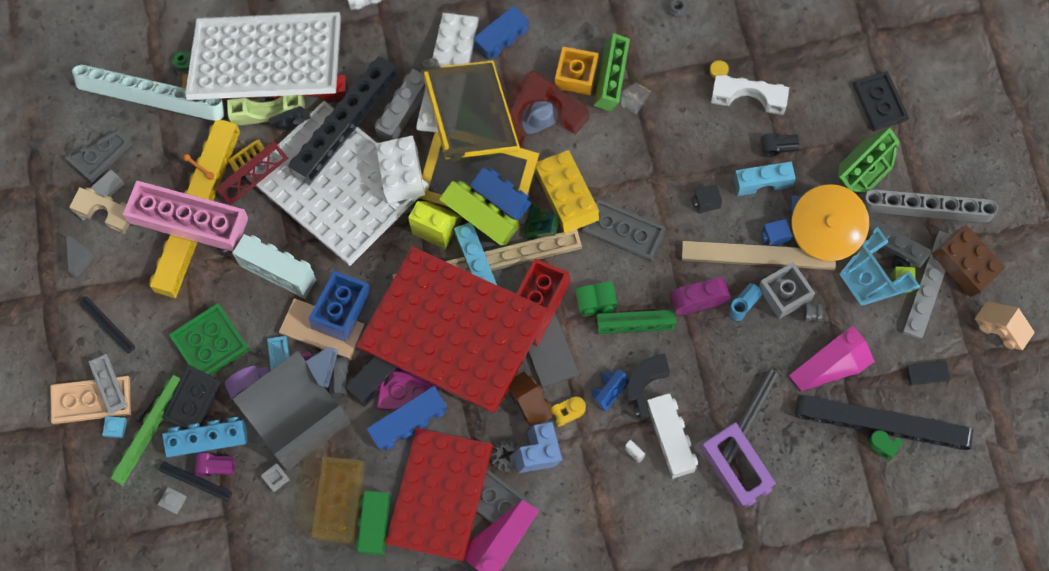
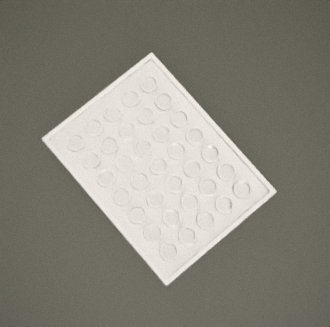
(264, 56)

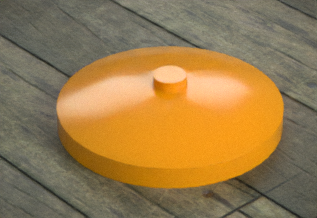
(830, 222)

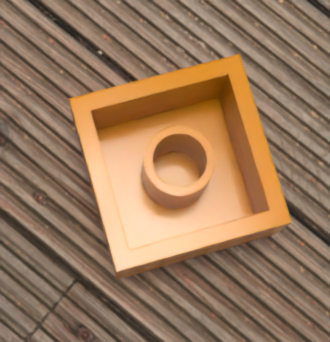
(576, 70)

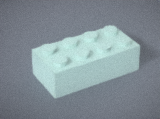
(274, 265)

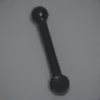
(138, 418)

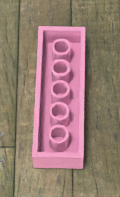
(185, 216)

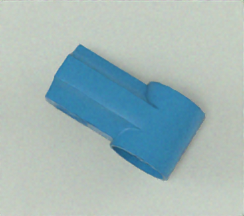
(745, 301)

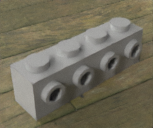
(402, 107)

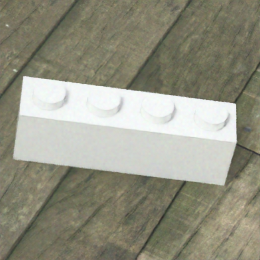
(671, 435)

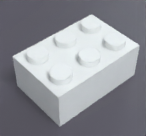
(400, 169)

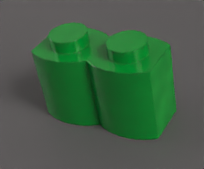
(596, 298)

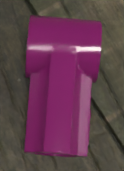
(209, 464)

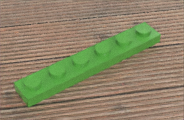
(143, 436)

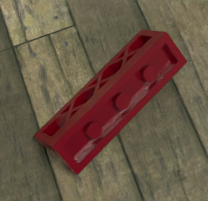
(247, 167)

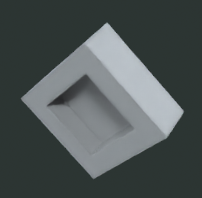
(275, 477)
(172, 500)

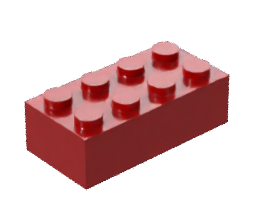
(546, 287)

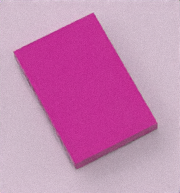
(401, 390)

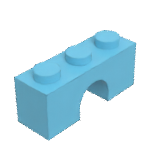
(776, 175)

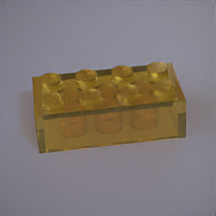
(338, 500)

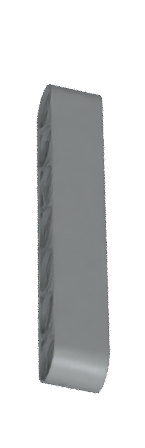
(937, 201)

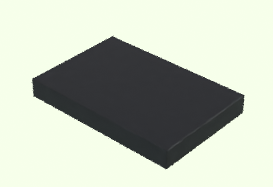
(880, 101)
(192, 398)

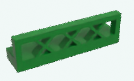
(636, 322)

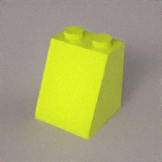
(433, 223)

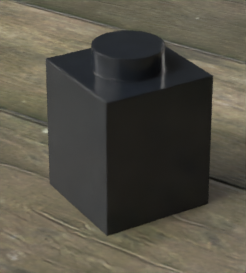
(707, 199)

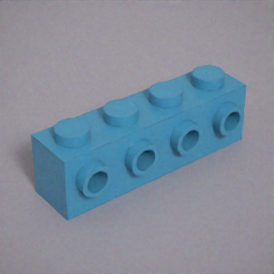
(205, 438)

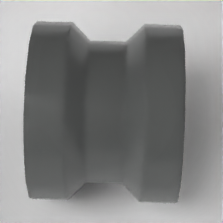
(813, 312)

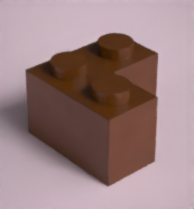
(529, 398)

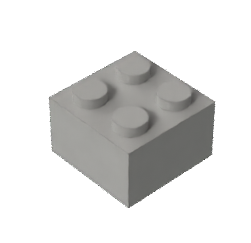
(786, 290)

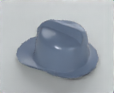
(539, 116)

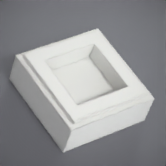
(634, 451)

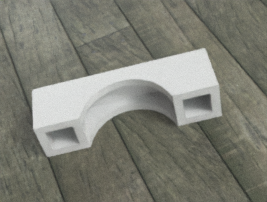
(771, 96)

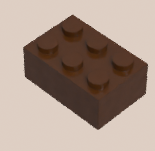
(968, 261)

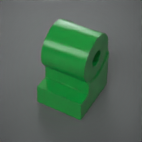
(884, 445)

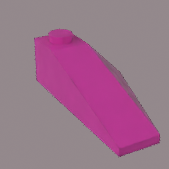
(839, 359)
(497, 542)

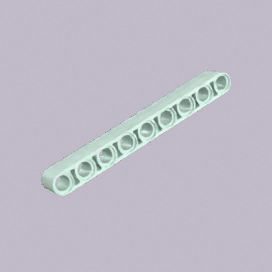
(145, 92)

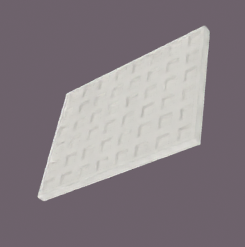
(346, 199)

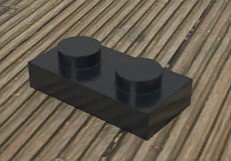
(289, 118)

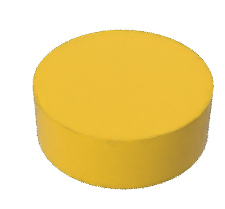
(719, 68)

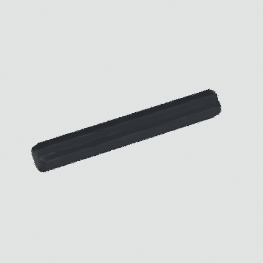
(107, 325)
(195, 481)

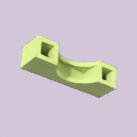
(246, 112)

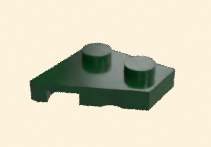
(540, 223)

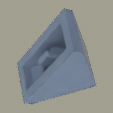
(322, 365)

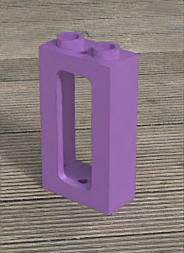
(726, 474)

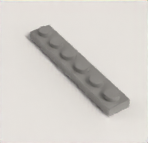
(926, 294)

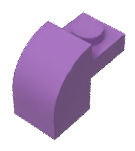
(243, 379)

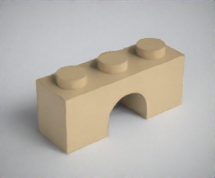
(87, 202)

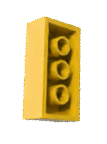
(566, 191)

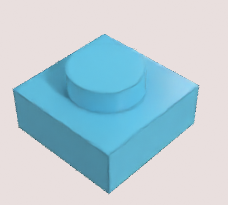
(114, 427)

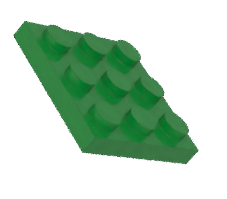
(209, 341)

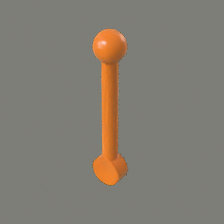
(209, 175)

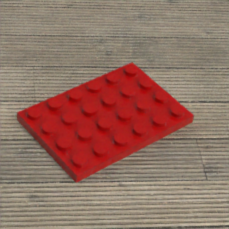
(439, 495)

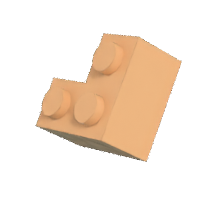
(1007, 323)

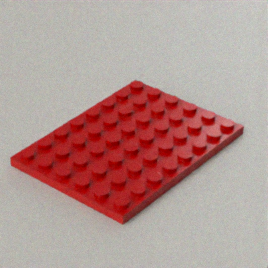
(453, 329)

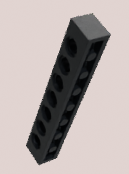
(344, 128)

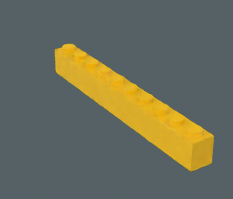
(178, 250)

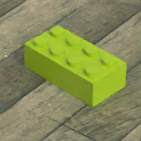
(479, 213)

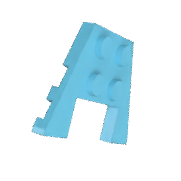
(868, 279)

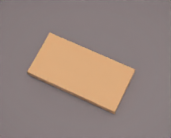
(297, 327)
(83, 401)

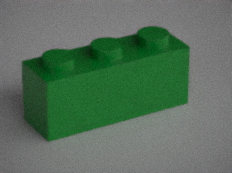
(373, 523)

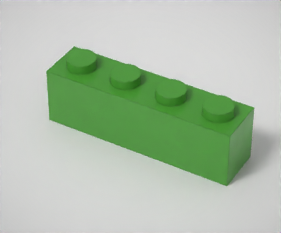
(611, 72)

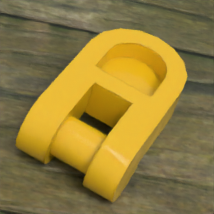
(575, 408)

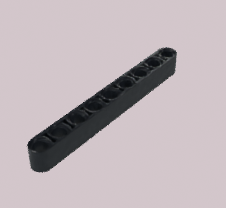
(892, 423)

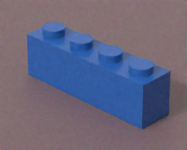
(407, 418)

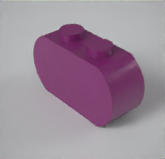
(700, 296)

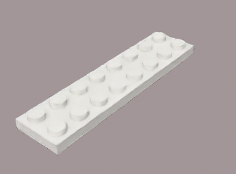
(452, 47)

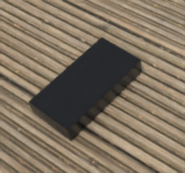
(928, 373)

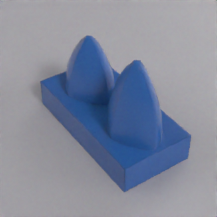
(614, 385)

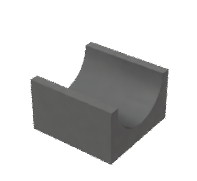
(291, 411)

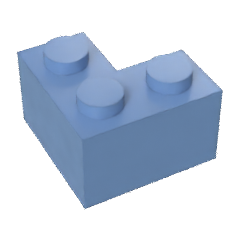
(542, 452)

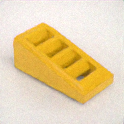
(250, 149)

